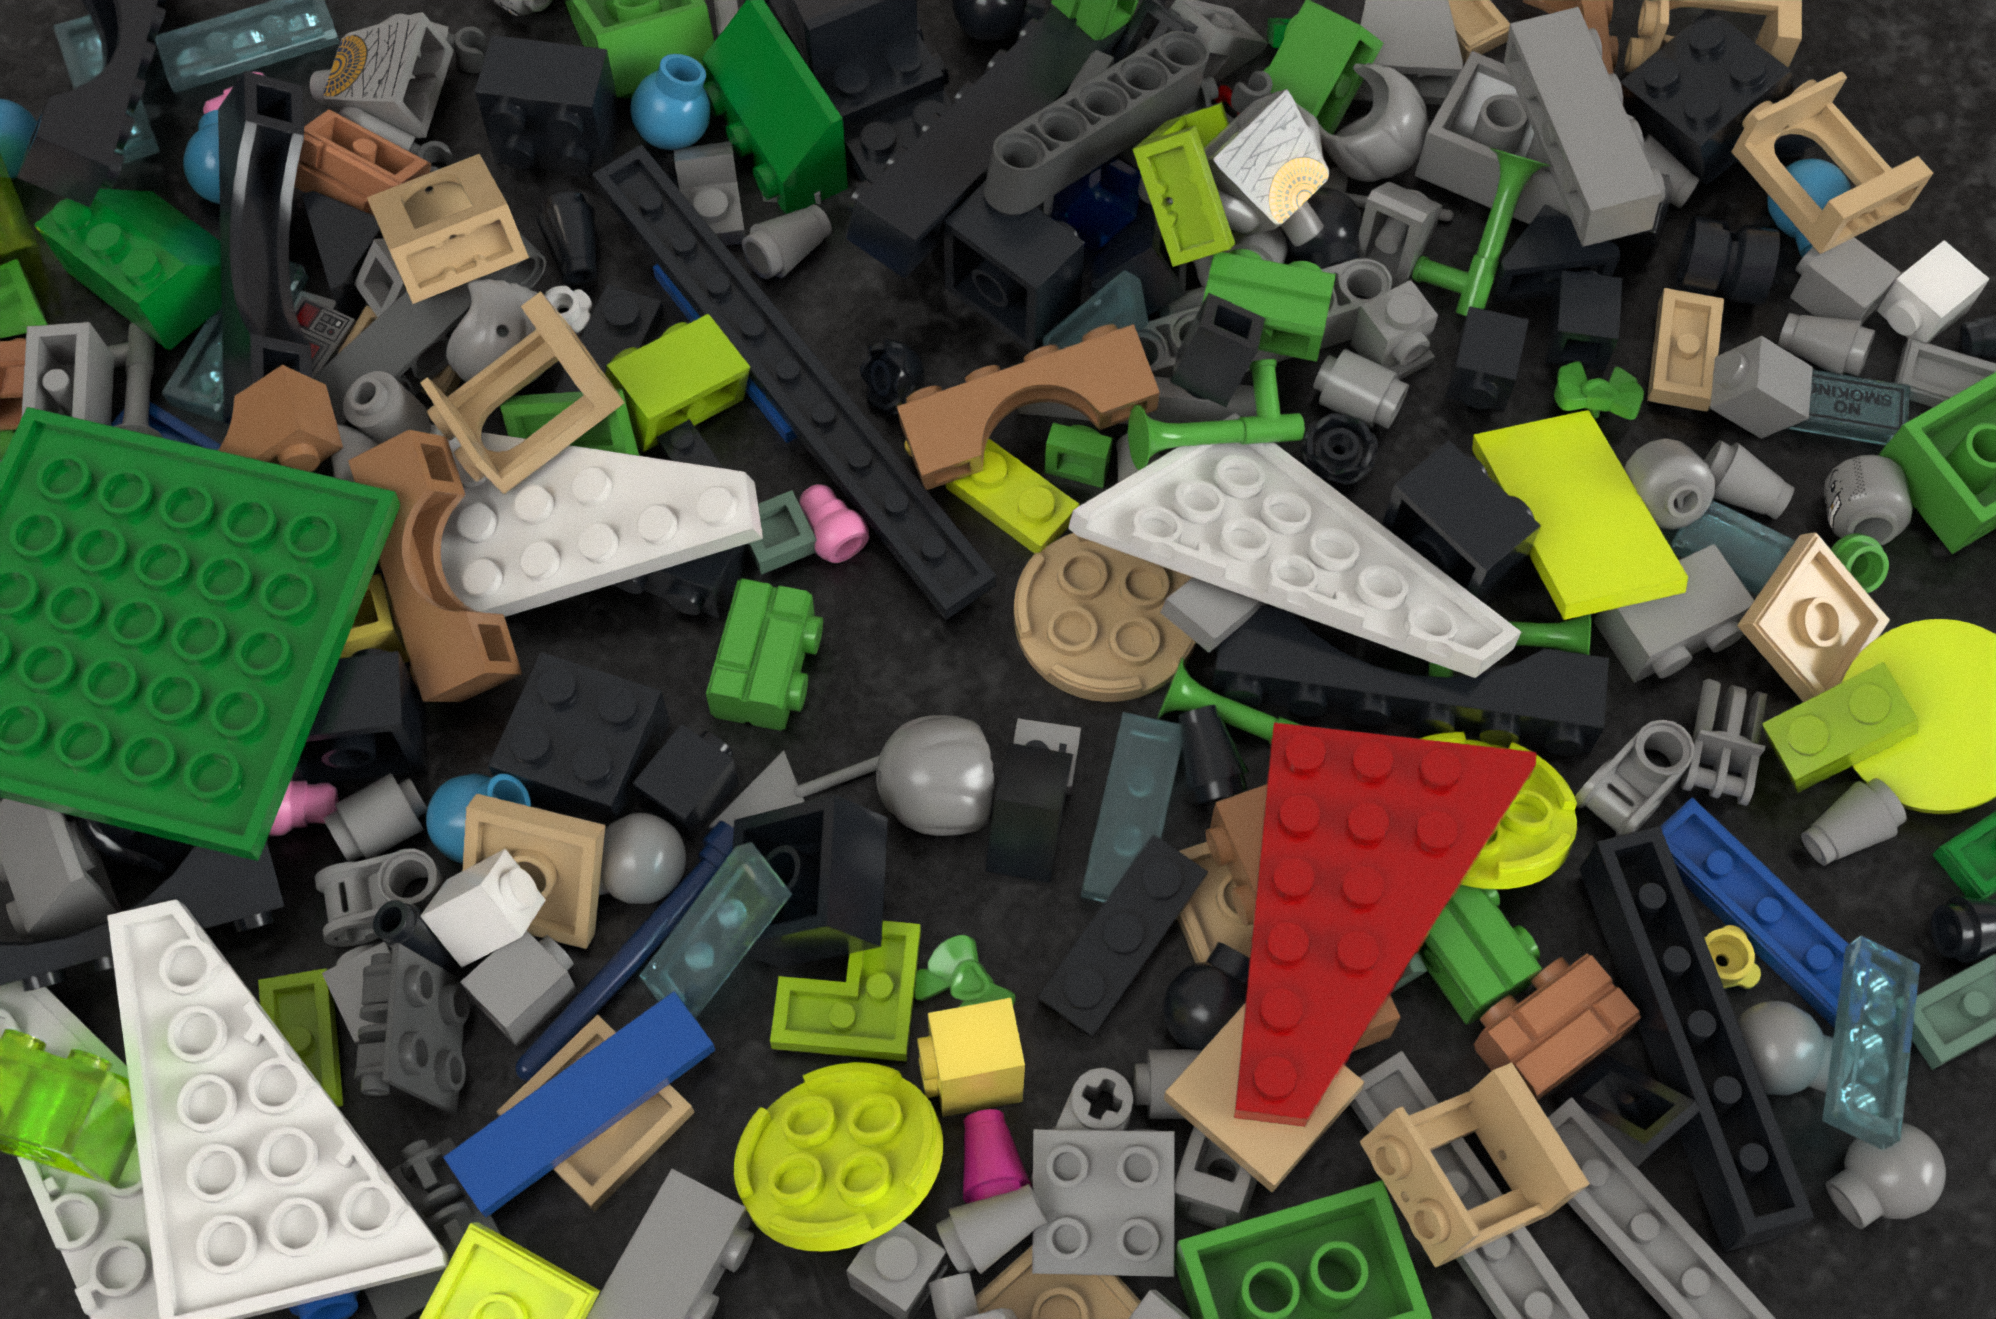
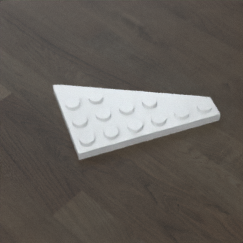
(587, 525)
(1291, 540)
(242, 1154)

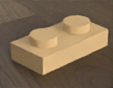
(1685, 349)

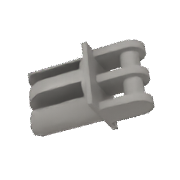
(1725, 746)

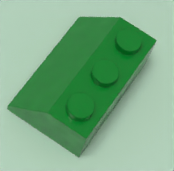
(775, 110)
(139, 259)

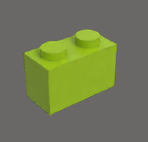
(678, 378)
(1841, 727)

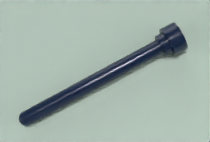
(630, 956)

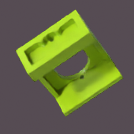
(1177, 168)

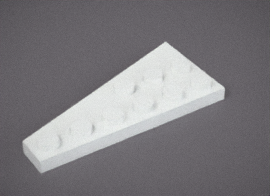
(91, 1223)

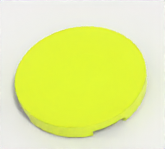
(1951, 686)
(1534, 832)
(839, 1157)

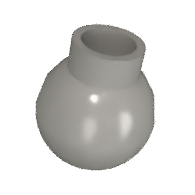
(641, 859)
(1786, 1047)
(1889, 1181)

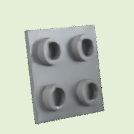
(1105, 1202)

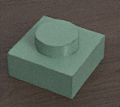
(784, 533)

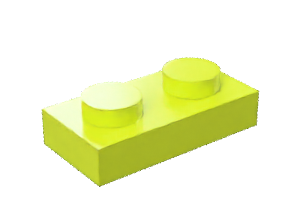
(1016, 499)

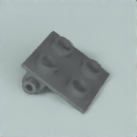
(420, 1031)
(446, 1211)

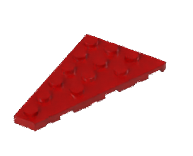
(1351, 877)

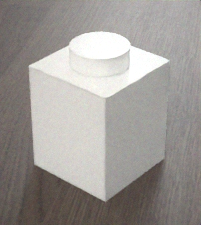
(1932, 294)
(483, 908)

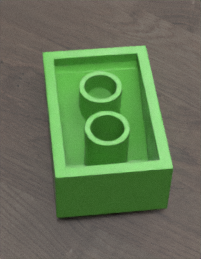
(641, 34)

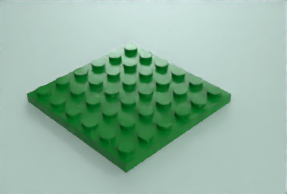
(169, 625)

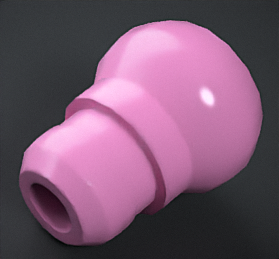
(837, 528)
(304, 805)

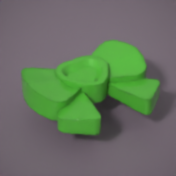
(1619, 395)
(957, 968)

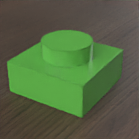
(1078, 454)

